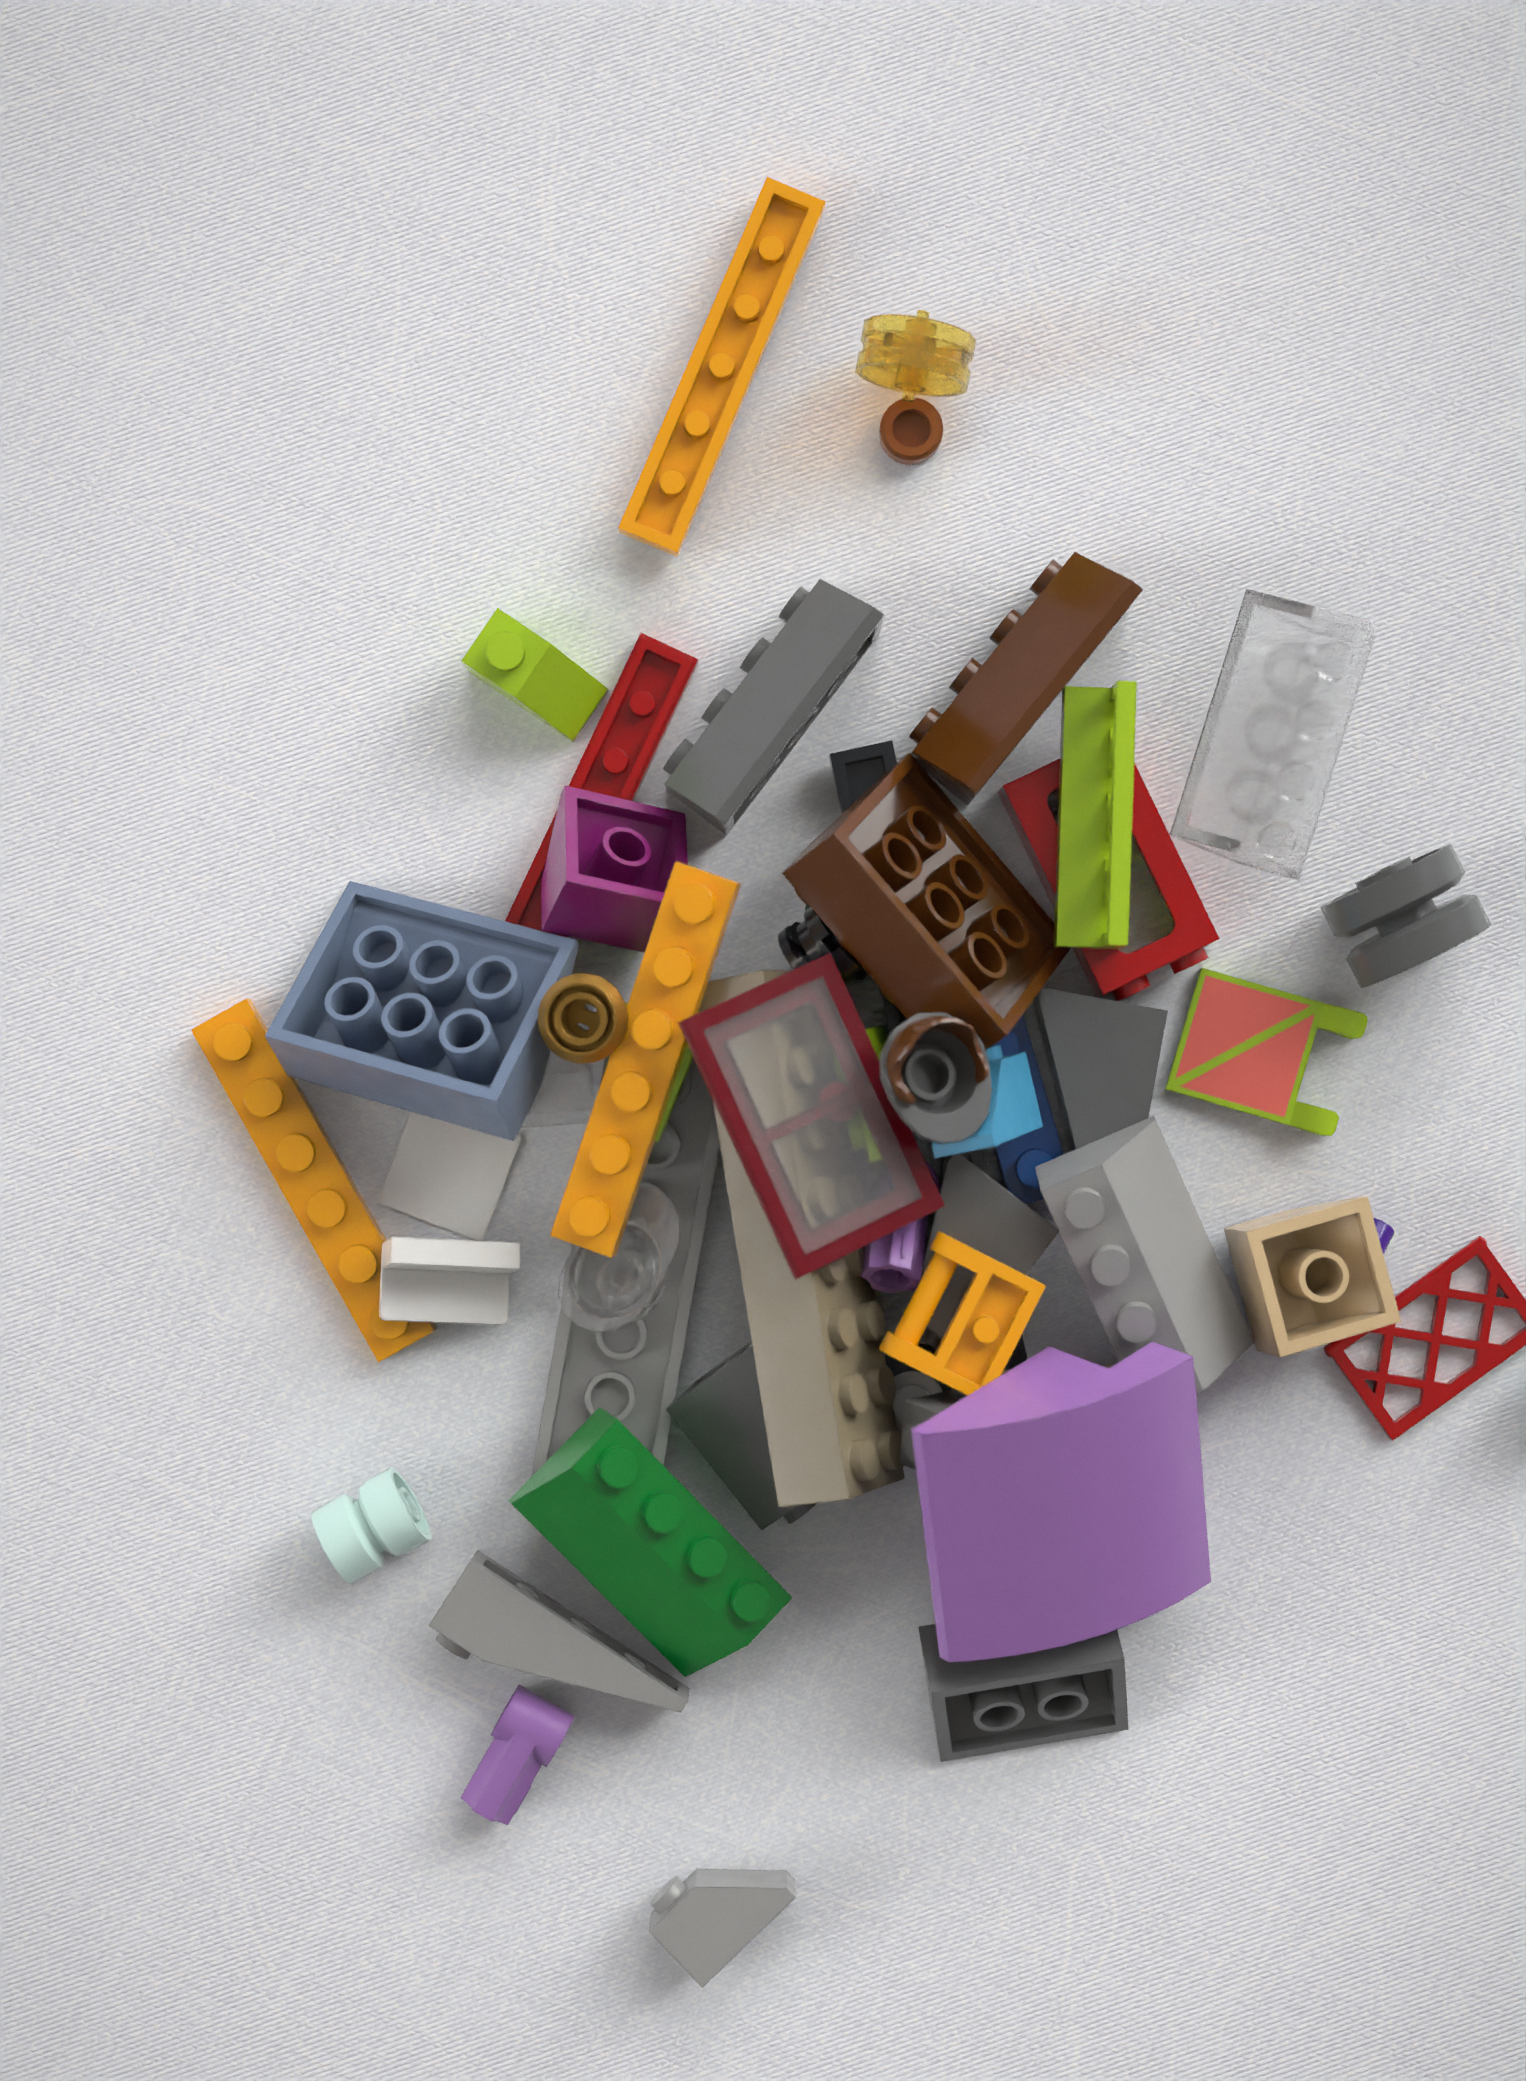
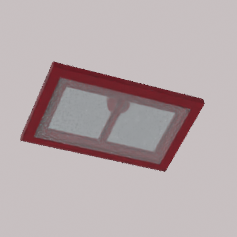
(811, 1115)

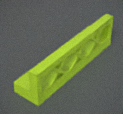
(1095, 816)

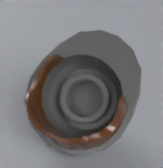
(937, 1077)

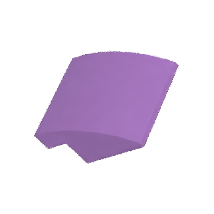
(1062, 1502)

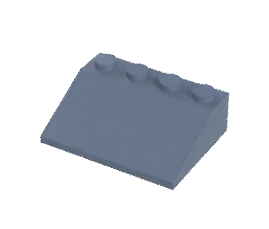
(423, 1009)

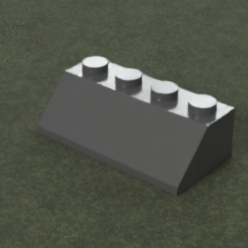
(773, 704)

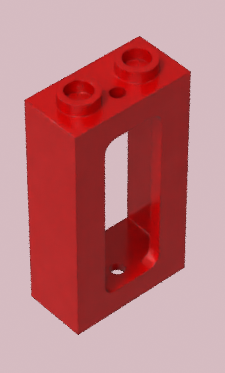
(1110, 968)

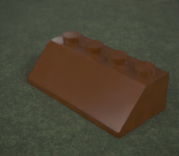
(1022, 675)

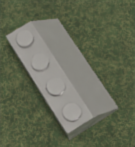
(1144, 1250)

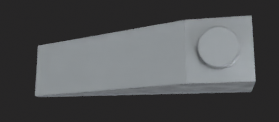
(528, 1631)

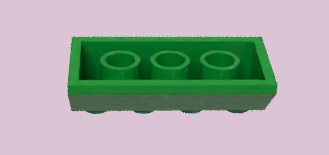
(649, 1546)

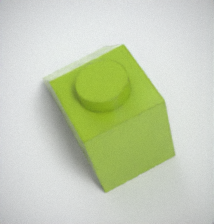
(534, 675)

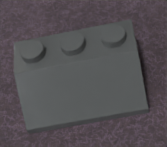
(1025, 1697)

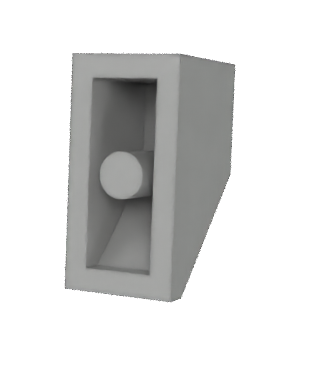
(716, 1915)

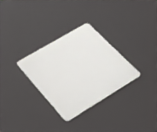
(448, 1175)

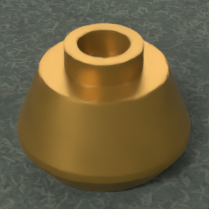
(565, 1007)

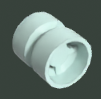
(362, 1530)

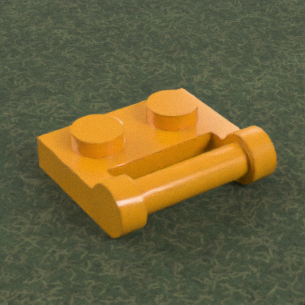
(983, 1326)

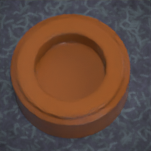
(911, 431)

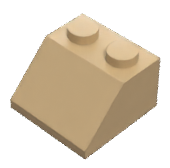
(1312, 1275)

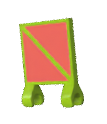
(1251, 1049)

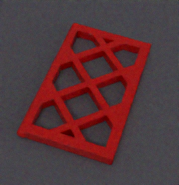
(1486, 1354)

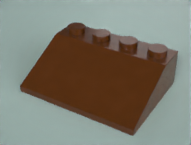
(928, 905)

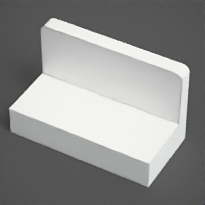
(446, 1280)

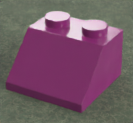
(609, 868)

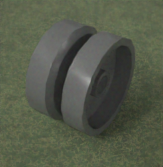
(1403, 911)

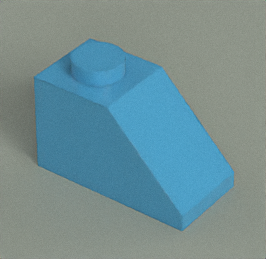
(1011, 1109)

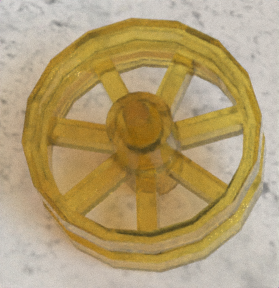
(915, 355)

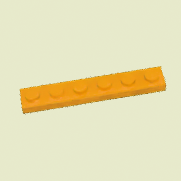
(722, 366)
(647, 1060)
(305, 1169)

